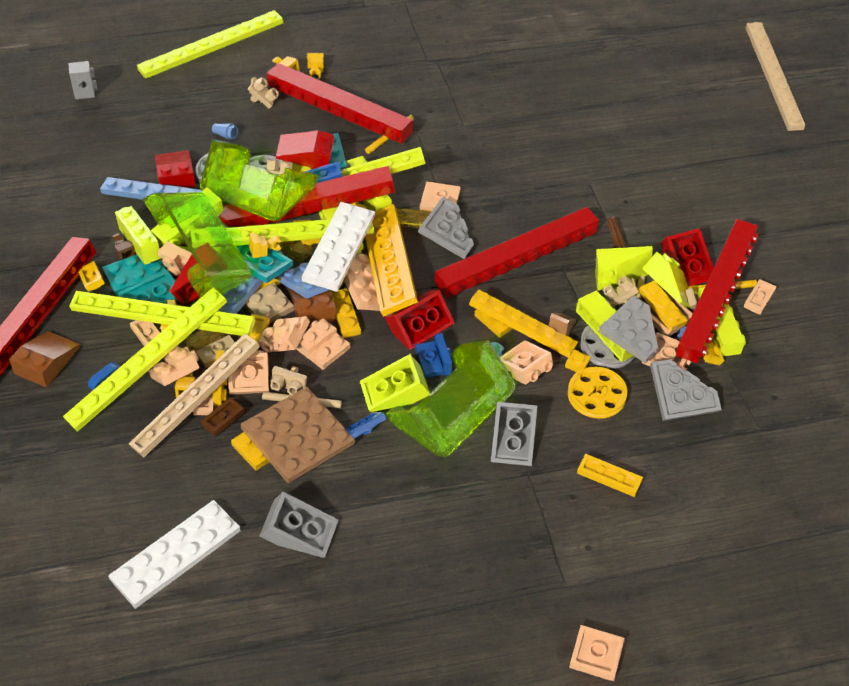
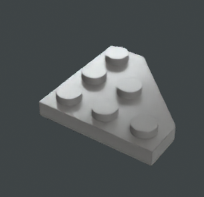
(447, 228)
(632, 329)
(681, 392)

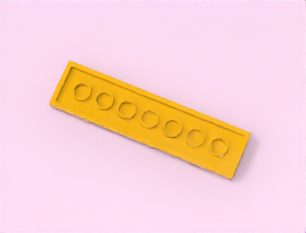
(390, 262)

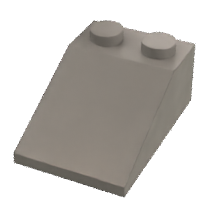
(514, 434)
(298, 526)

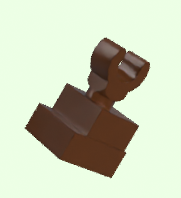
(123, 249)

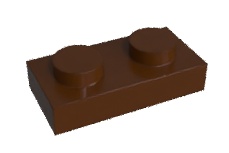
(222, 417)

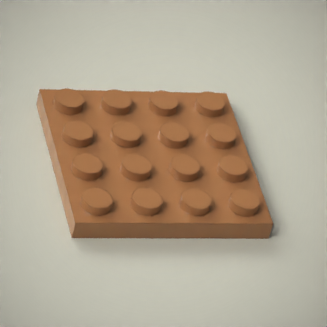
(297, 434)

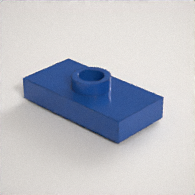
(444, 354)
(429, 359)
(366, 424)

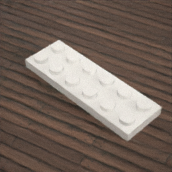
(338, 246)
(174, 554)

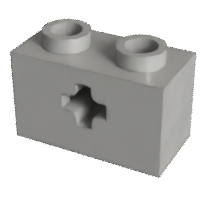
(82, 80)

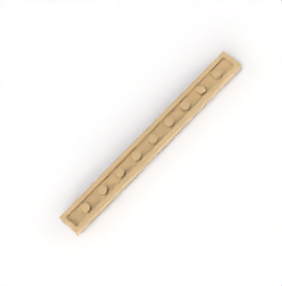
(775, 77)

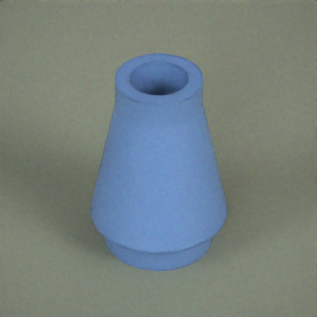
(227, 131)

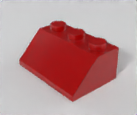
(421, 320)

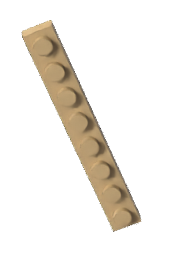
(194, 395)

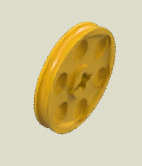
(597, 399)

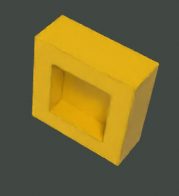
(577, 361)

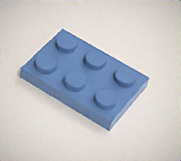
(293, 279)

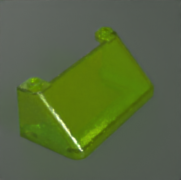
(251, 187)
(216, 254)
(459, 401)

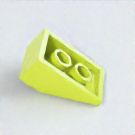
(620, 262)
(668, 276)
(395, 385)

